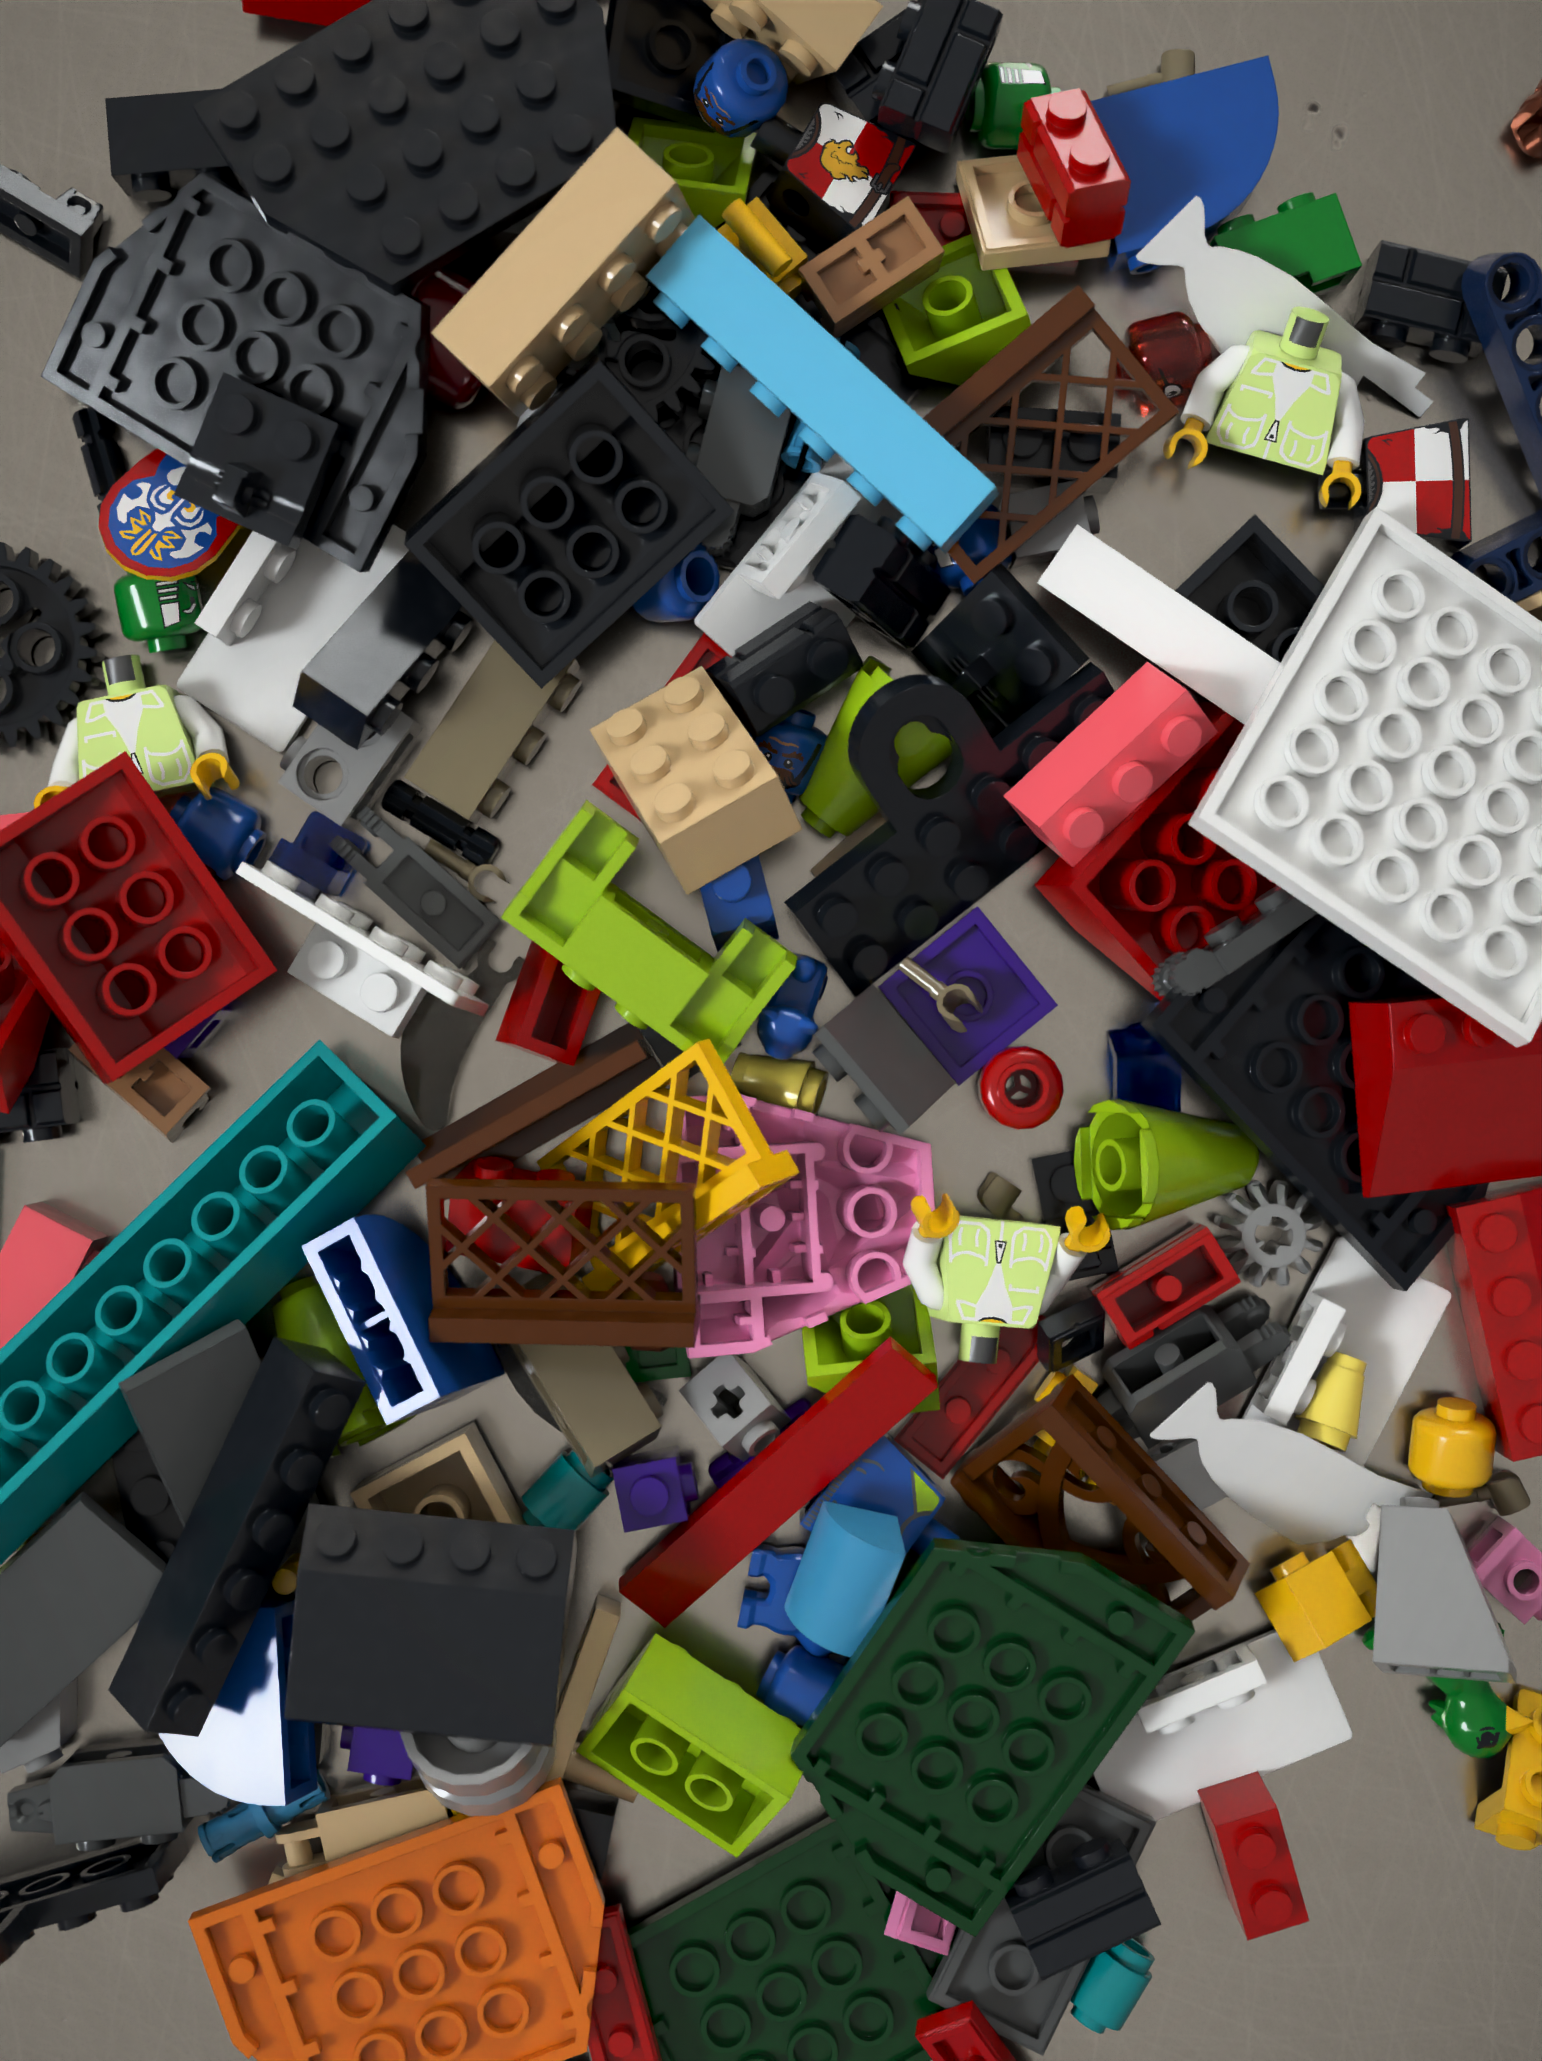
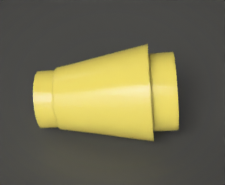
(780, 1082)
(1336, 1403)

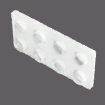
(779, 567)
(269, 624)
(359, 969)
(1359, 1316)
(1223, 1721)

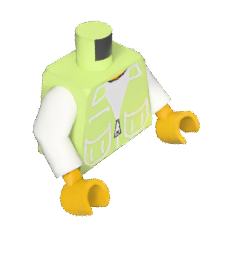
(1280, 404)
(161, 731)
(993, 1269)

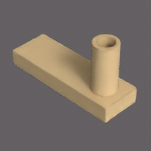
(576, 1699)

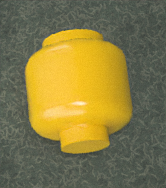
(1452, 1448)

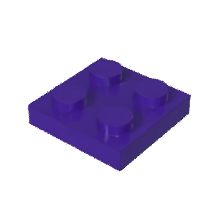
(1008, 991)

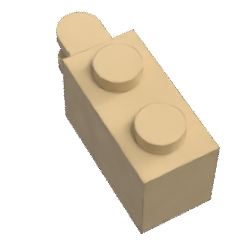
(359, 1821)

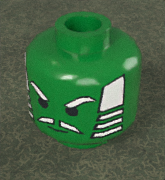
(999, 101)
(158, 610)

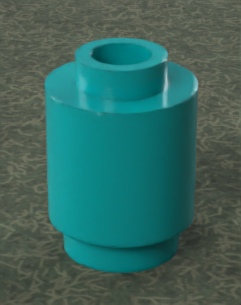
(565, 1494)
(1112, 1986)

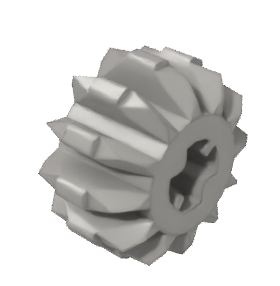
(1276, 1253)

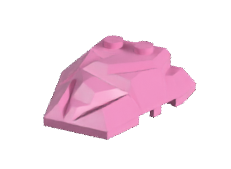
(814, 1241)

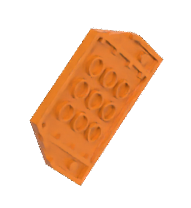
(419, 1947)

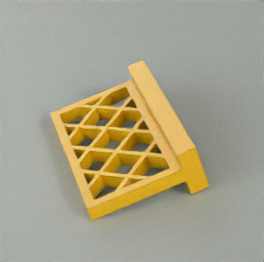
(717, 1195)

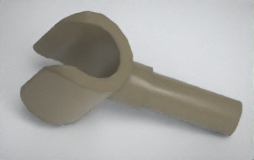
(1174, 65)
(464, 868)
(947, 997)
(999, 1196)
(1503, 1489)

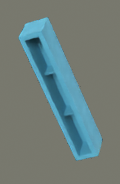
(822, 385)

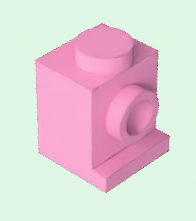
(1497, 1559)

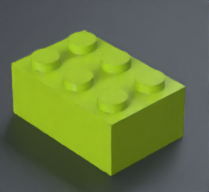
(695, 1746)

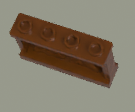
(1094, 1443)

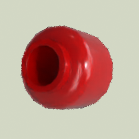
(1041, 1096)

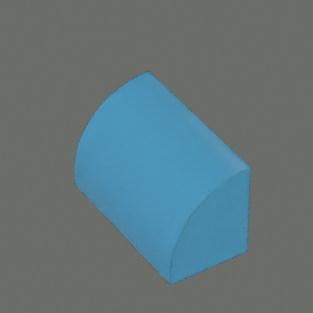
(845, 1576)

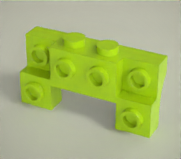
(633, 953)

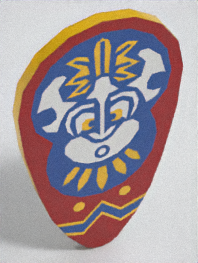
(156, 531)

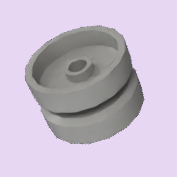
(478, 1774)

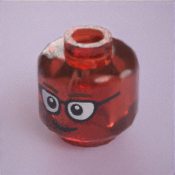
(1170, 352)

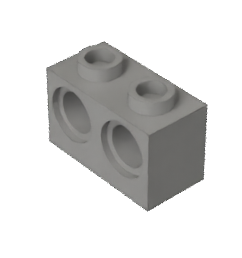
(362, 769)

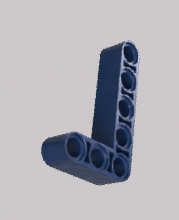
(1520, 386)

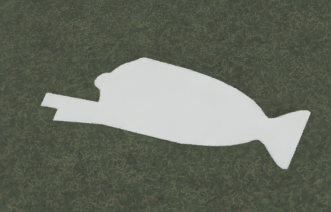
(1245, 294)
(1281, 1473)

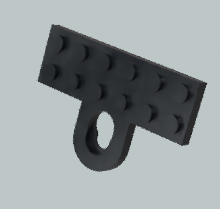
(940, 841)
(80, 1887)

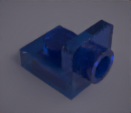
(313, 858)
(1144, 1069)

